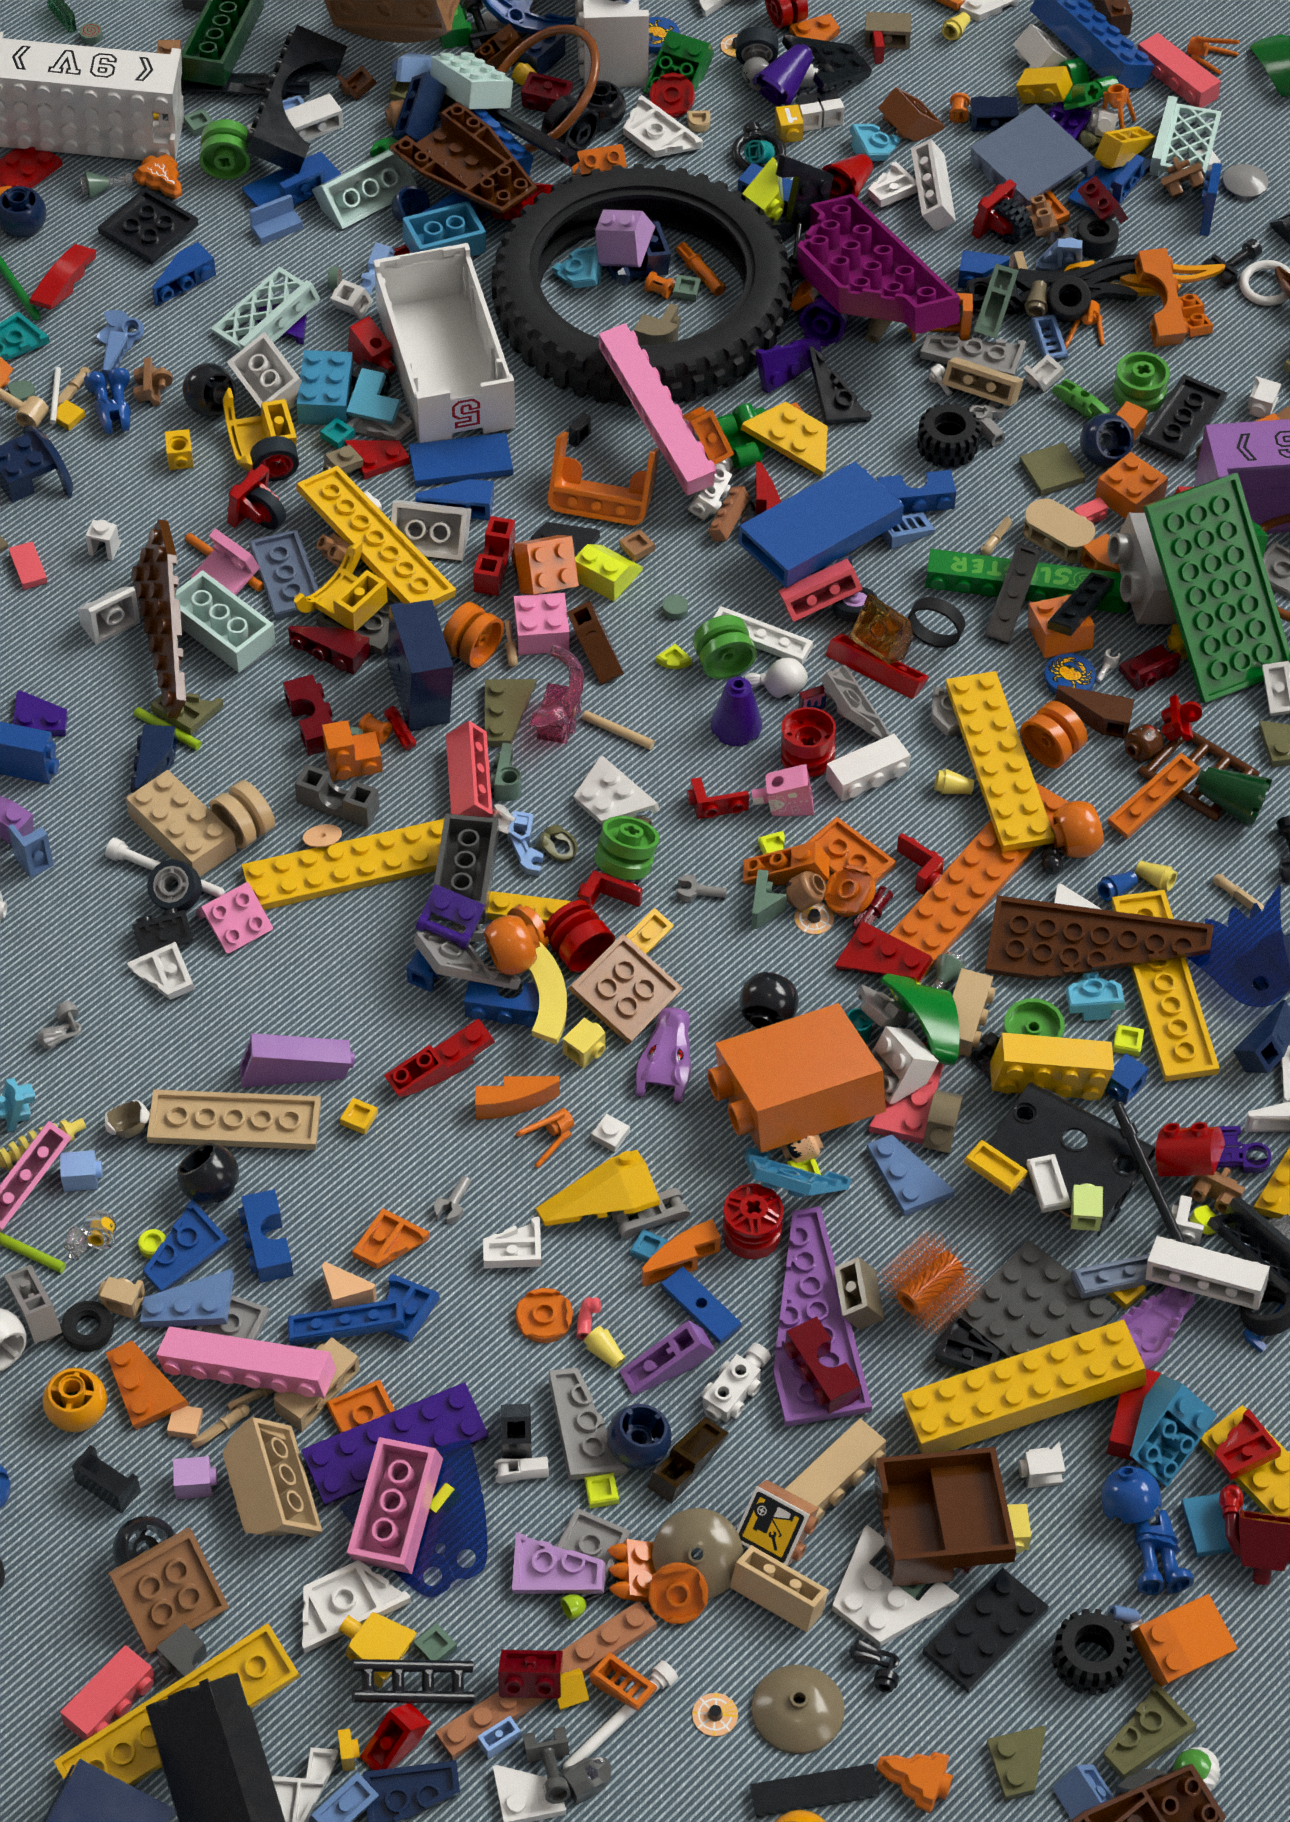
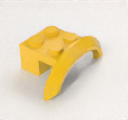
(246, 432)
(345, 596)

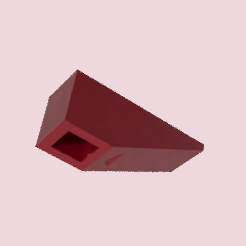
(337, 646)

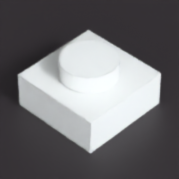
(610, 1133)

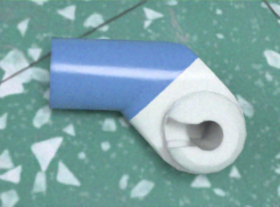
(1129, 1616)

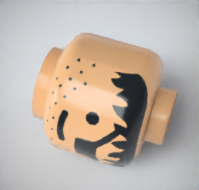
(803, 1149)

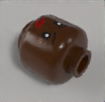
(1143, 742)

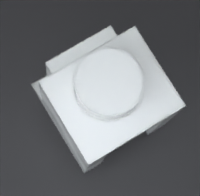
(1263, 397)
(103, 532)
(1042, 1467)

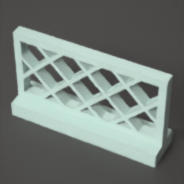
(1164, 151)
(274, 321)

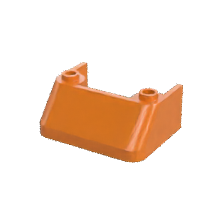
(599, 500)

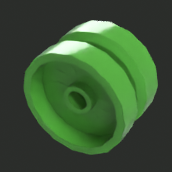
(224, 149)
(1141, 380)
(724, 647)
(626, 847)
(1034, 1017)

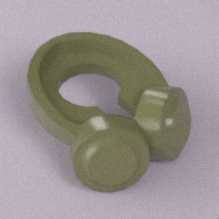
(1088, 139)
(543, 842)

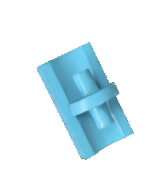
(15, 1102)

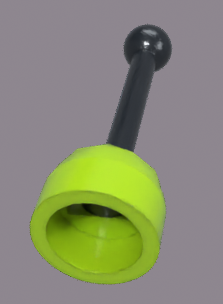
(575, 1605)

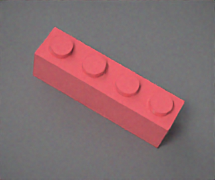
(1180, 71)
(469, 771)

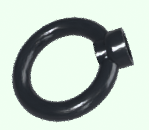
(753, 131)

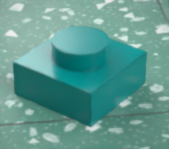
(337, 433)

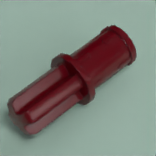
(874, 910)

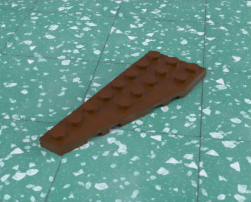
(162, 614)
(1065, 940)

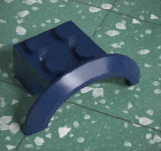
(655, 259)
(27, 459)

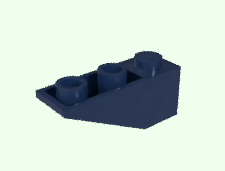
(156, 754)
(1266, 1042)

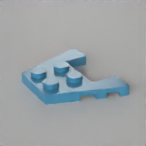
(796, 1180)

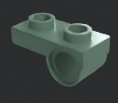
(507, 778)

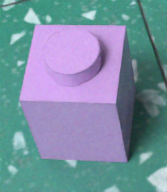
(193, 1477)

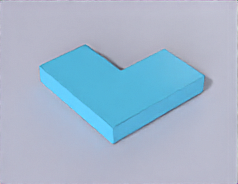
(368, 402)

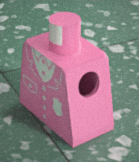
(787, 792)

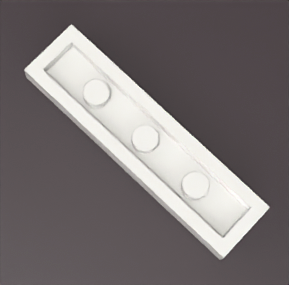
(772, 638)

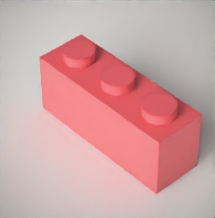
(820, 590)
(108, 1694)

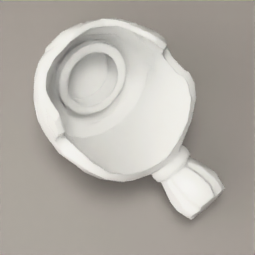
(782, 678)

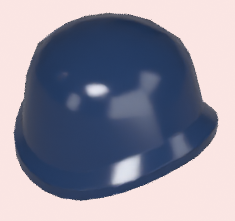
(409, 201)

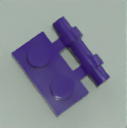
(1072, 120)

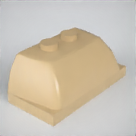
(270, 1480)

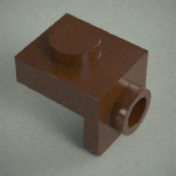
(357, 83)

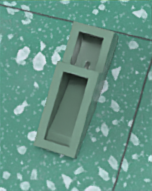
(996, 301)

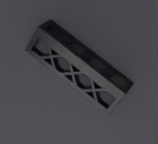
(1264, 1240)

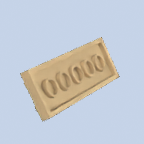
(234, 1119)

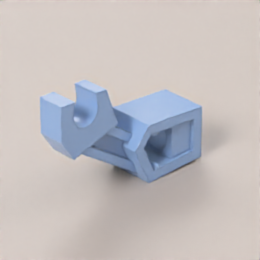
(379, 251)
(526, 855)

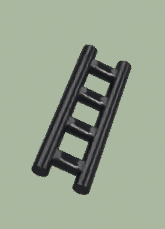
(426, 1667)

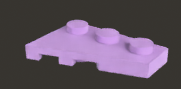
(553, 1570)

